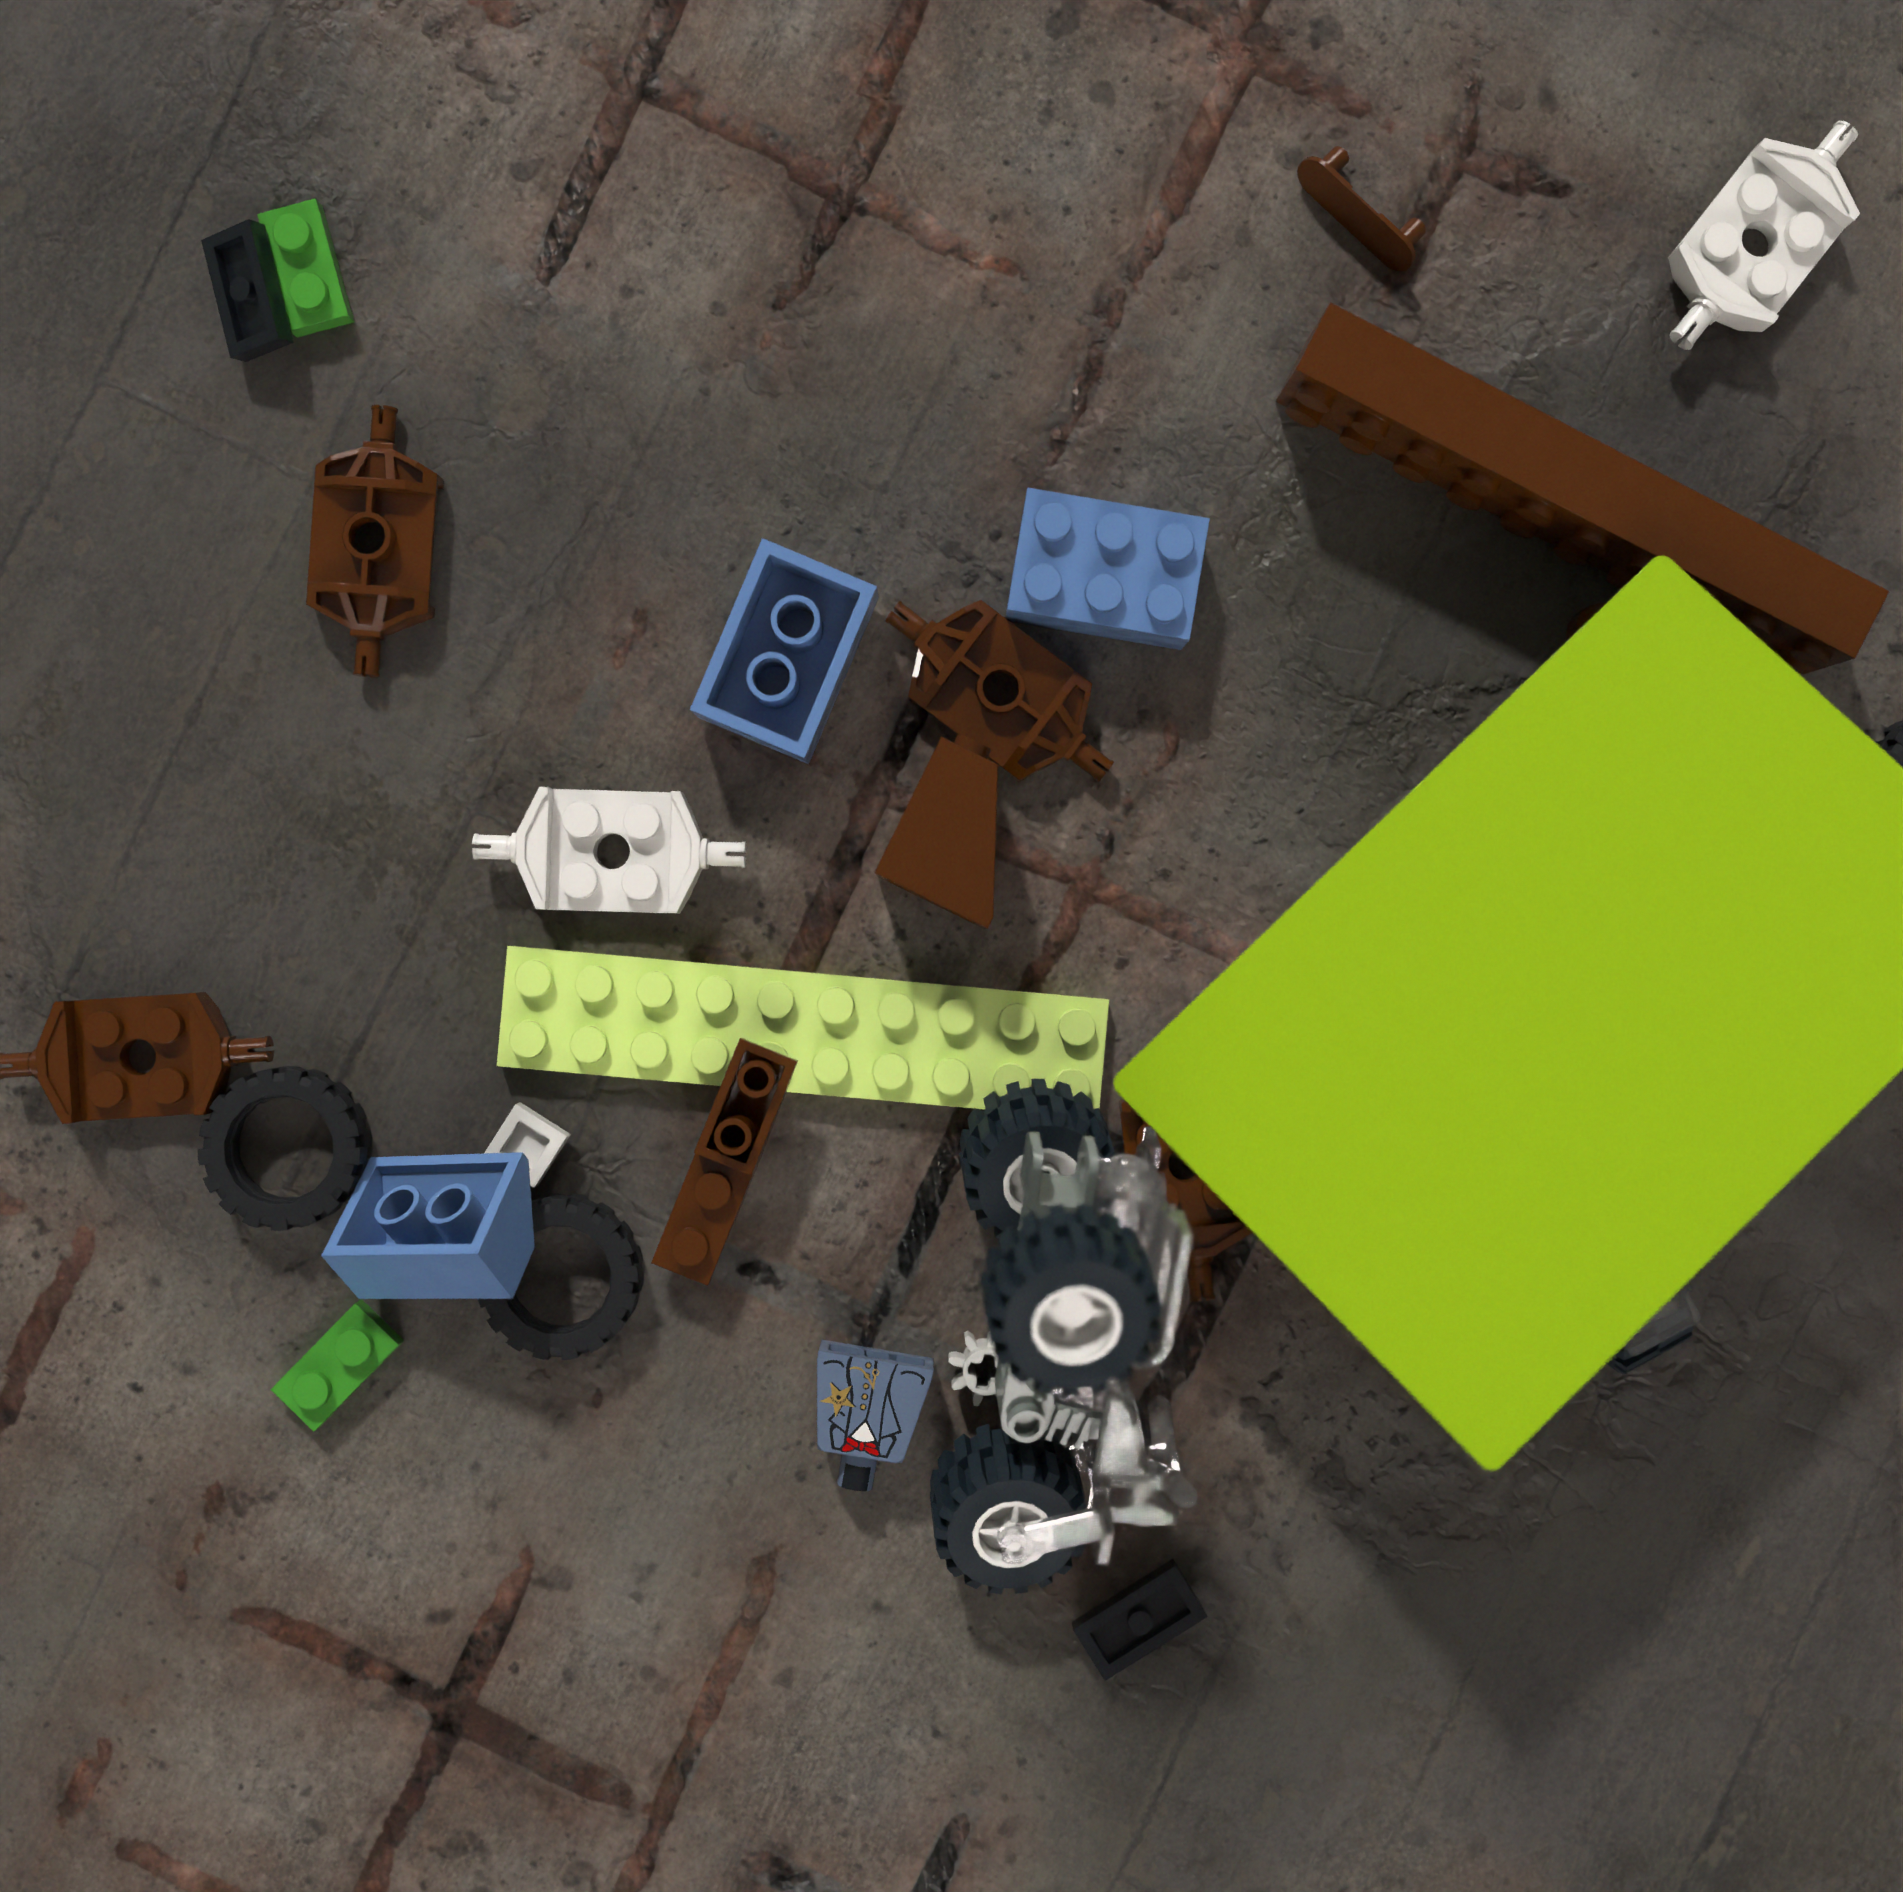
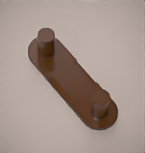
(1373, 230)

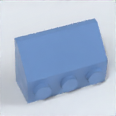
(436, 1228)

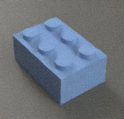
(1107, 569)
(785, 651)

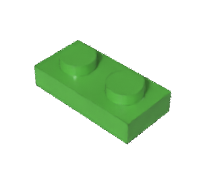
(307, 268)
(337, 1365)

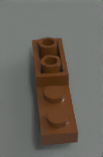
(725, 1161)

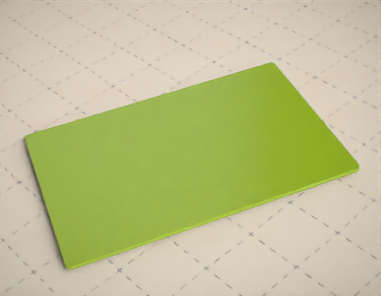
(1558, 1013)

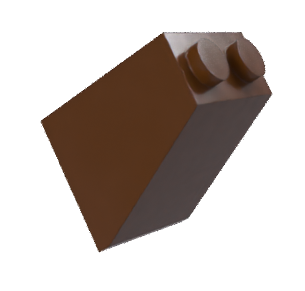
(949, 833)

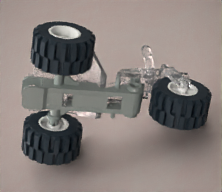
(1071, 1306)

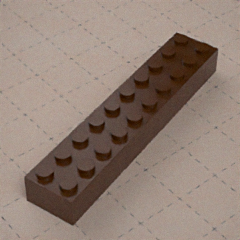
(1569, 488)

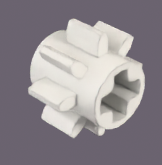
(974, 1353)

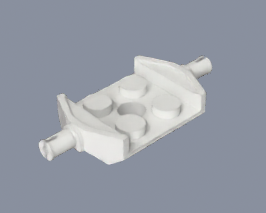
(1798, 206)
(561, 841)

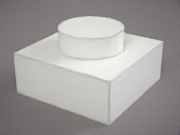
(532, 1135)

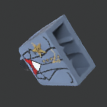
(868, 1407)

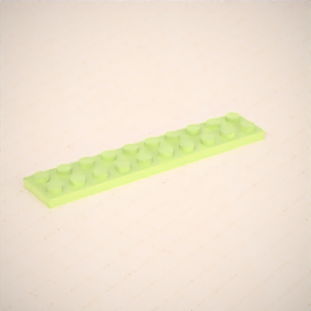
(844, 1030)

